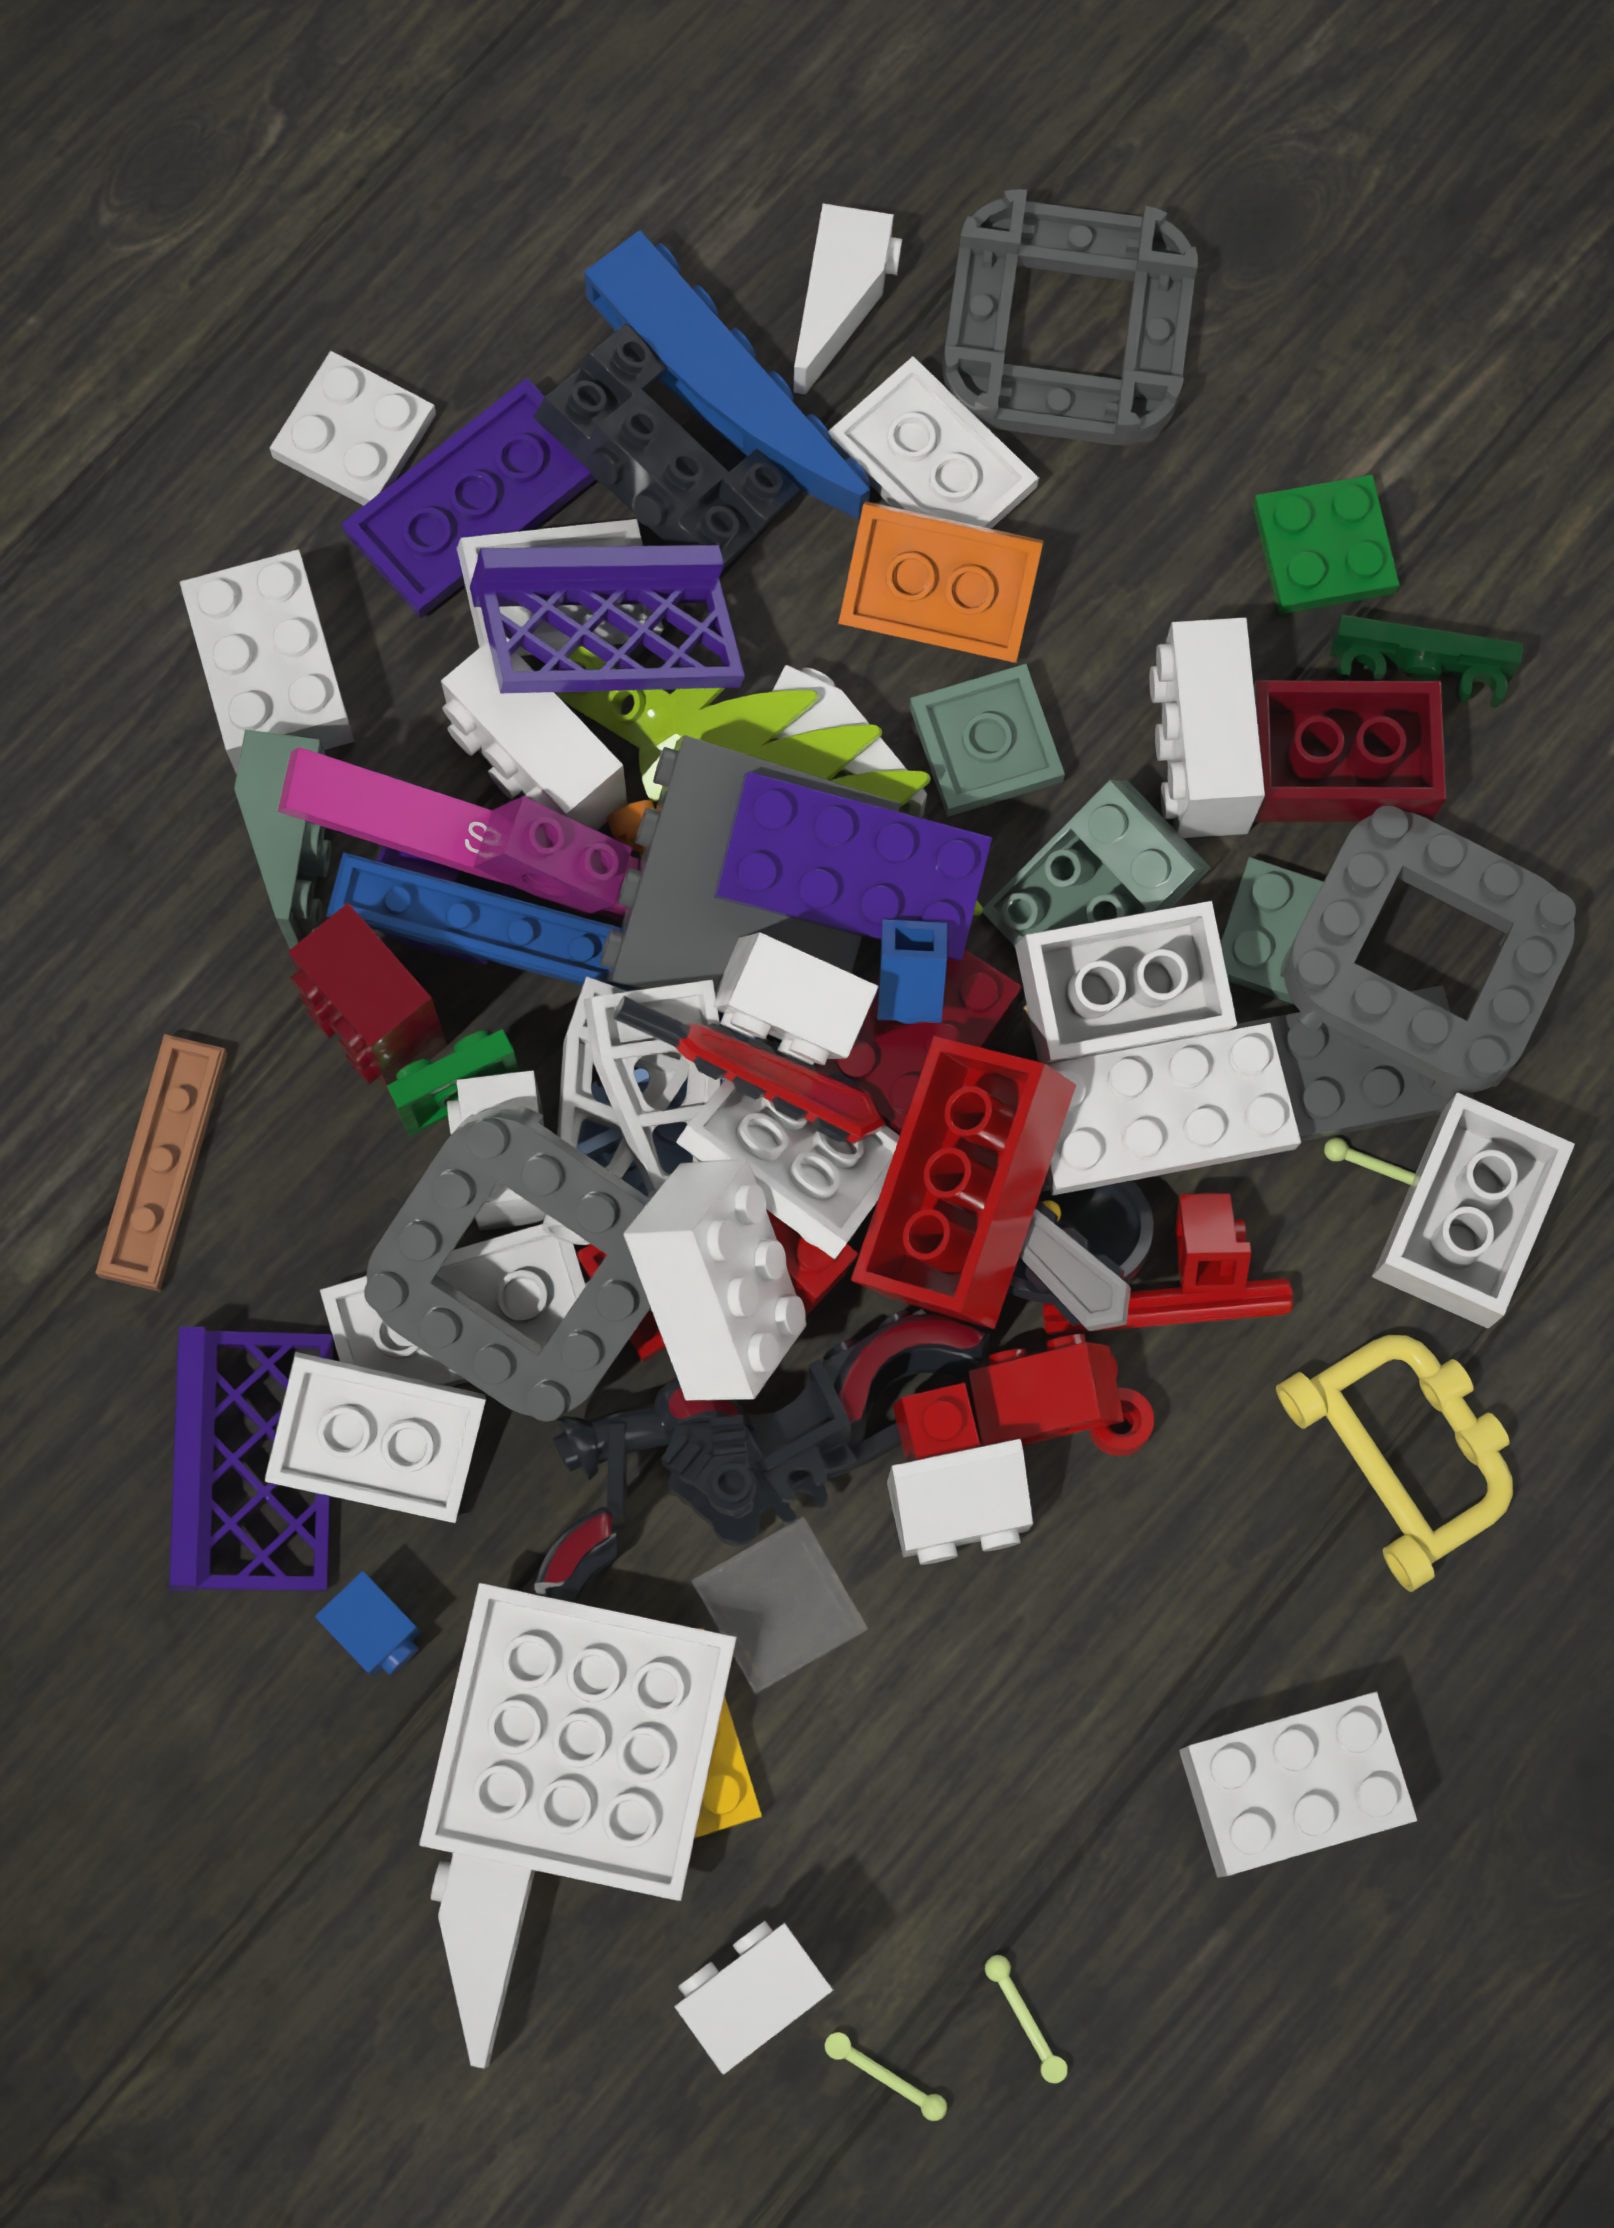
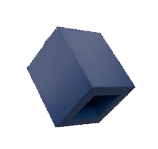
(912, 971)
(370, 1627)

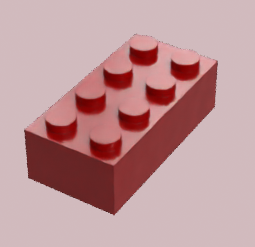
(964, 1181)

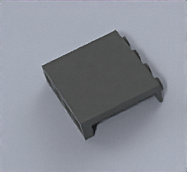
(672, 921)

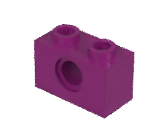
(552, 857)

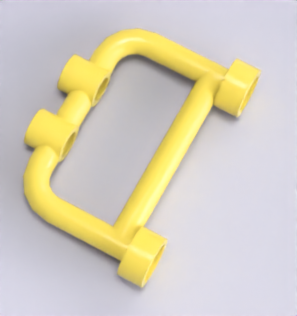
(1444, 1388)

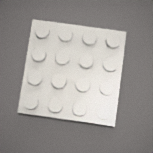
(579, 1742)

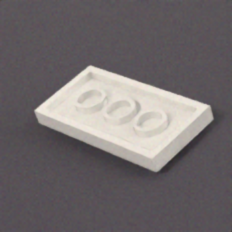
(1172, 1109)
(517, 1276)

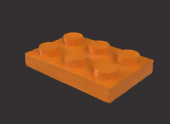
(940, 581)

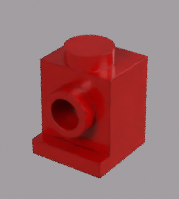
(1210, 1245)

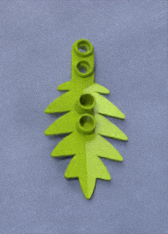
(742, 726)

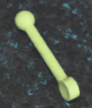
(1337, 1150)
(1052, 2067)
(932, 2106)

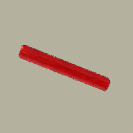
(1172, 1307)

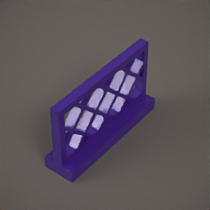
(601, 581)
(194, 1465)

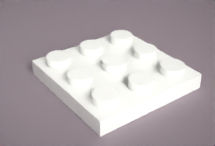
(806, 1177)

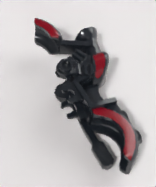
(744, 1463)

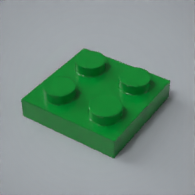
(1325, 544)
(427, 1086)

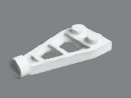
(620, 1046)
(666, 1077)

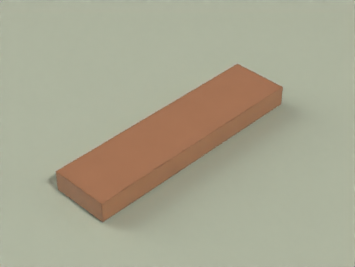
(161, 1163)

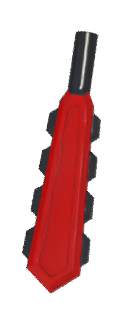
(792, 1085)

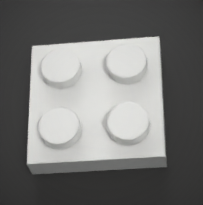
(352, 430)

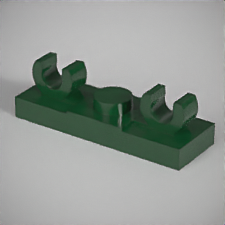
(1425, 654)

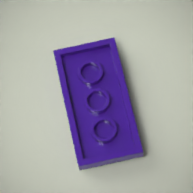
(482, 481)
(848, 862)

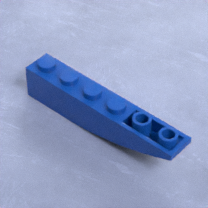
(717, 371)

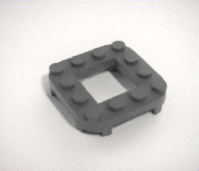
(1082, 243)
(1394, 1021)
(464, 1335)

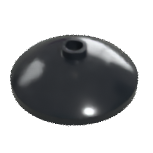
(1114, 1222)

